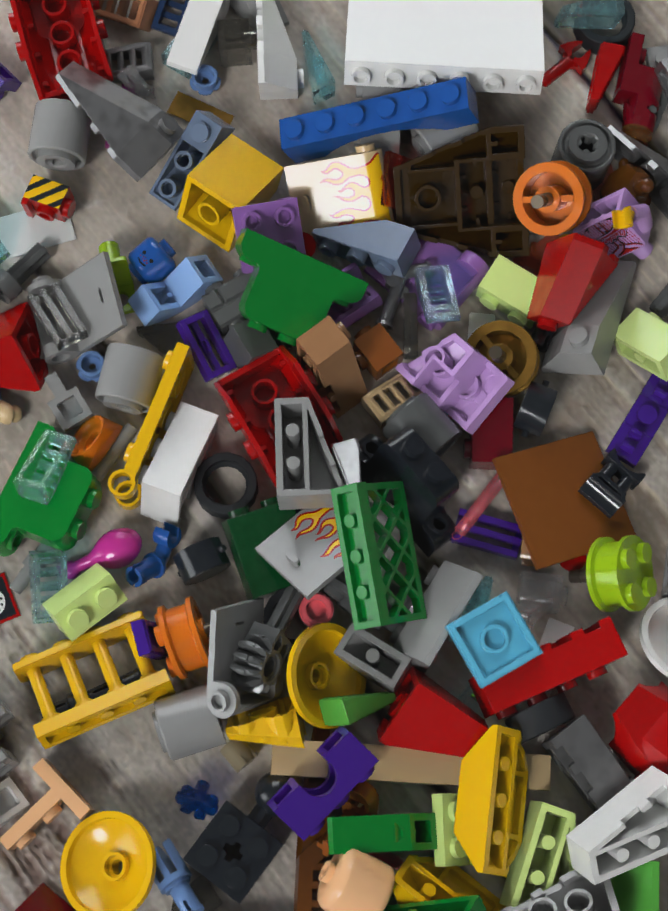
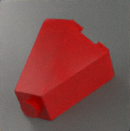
(568, 279)
(20, 350)
(430, 719)

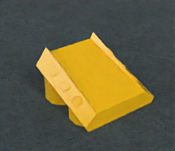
(269, 724)

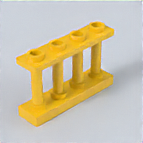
(90, 712)

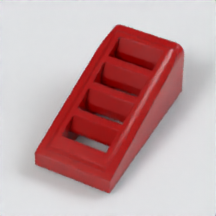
(605, 66)

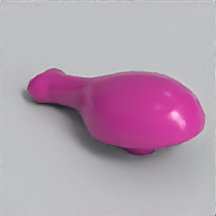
(112, 551)

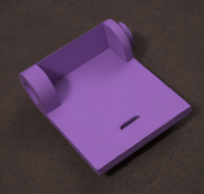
(465, 268)

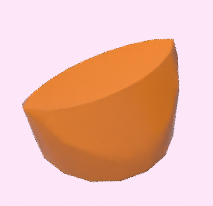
(94, 440)

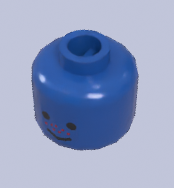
(152, 260)

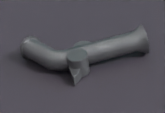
(396, 292)

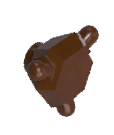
(632, 178)

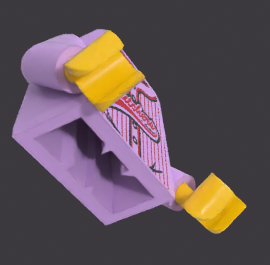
(619, 224)

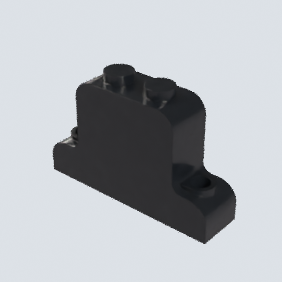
(425, 480)

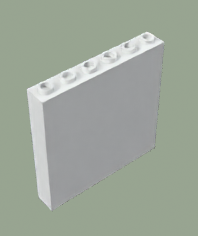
(437, 41)

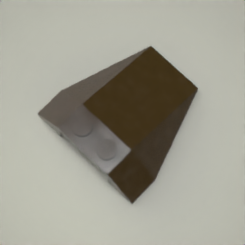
(466, 193)

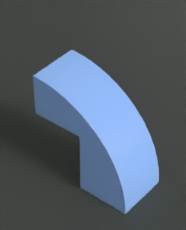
(177, 292)

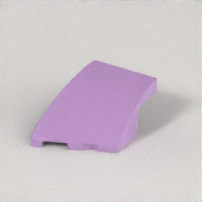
(458, 380)

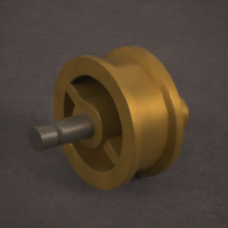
(510, 350)

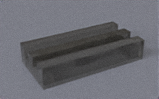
(46, 296)

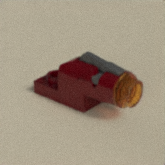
(639, 93)

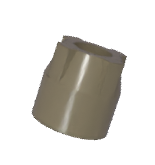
(238, 754)

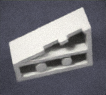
(175, 462)
(623, 830)

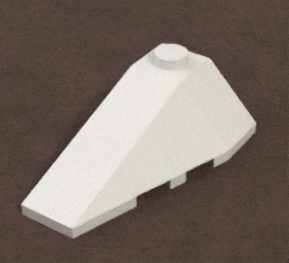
(275, 56)

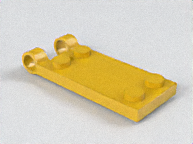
(178, 370)

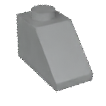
(373, 659)

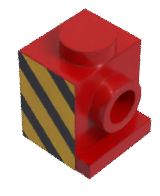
(48, 200)

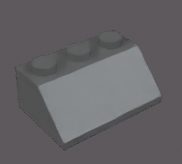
(444, 601)

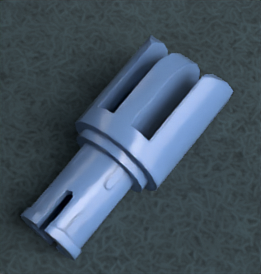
(175, 881)

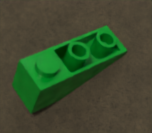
(382, 833)

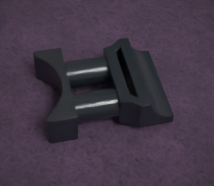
(603, 491)

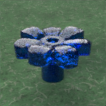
(197, 800)

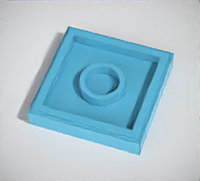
(493, 639)

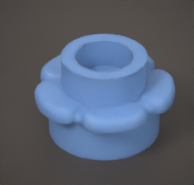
(209, 73)
(84, 362)

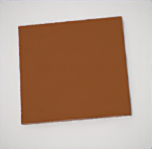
(546, 500)

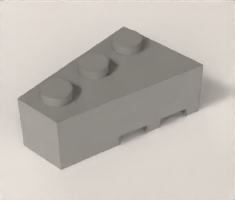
(302, 457)

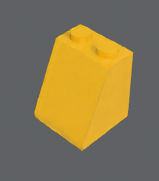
(226, 179)

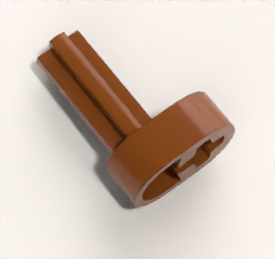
(361, 793)

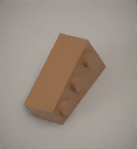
(333, 363)

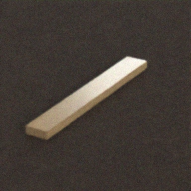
(398, 765)

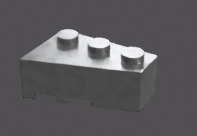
(587, 762)

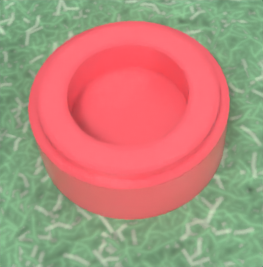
(316, 610)

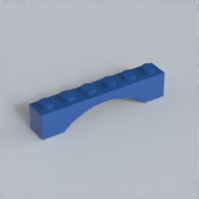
(428, 107)

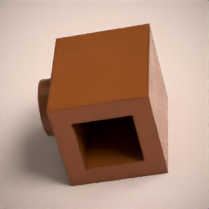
(376, 351)

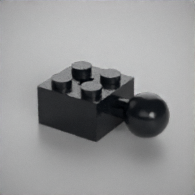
(234, 826)

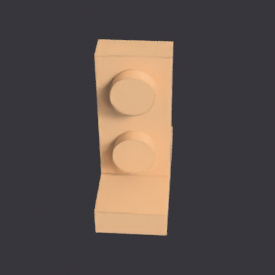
(47, 808)

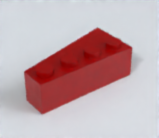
(557, 667)

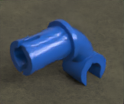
(155, 562)

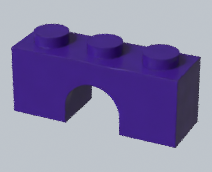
(307, 808)

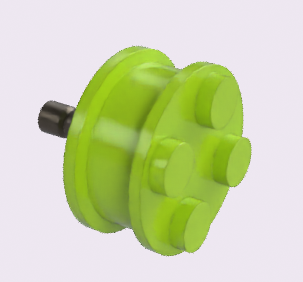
(618, 574)

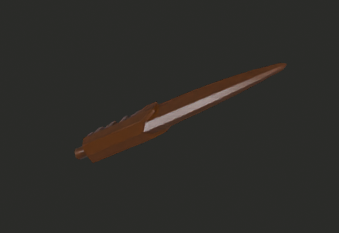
(309, 856)

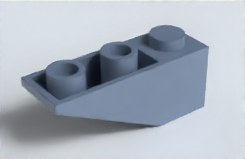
(196, 143)
(376, 244)

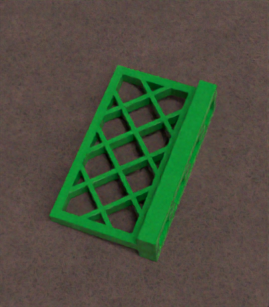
(364, 556)

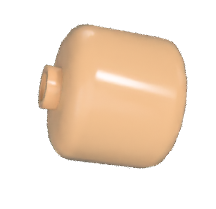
(355, 883)

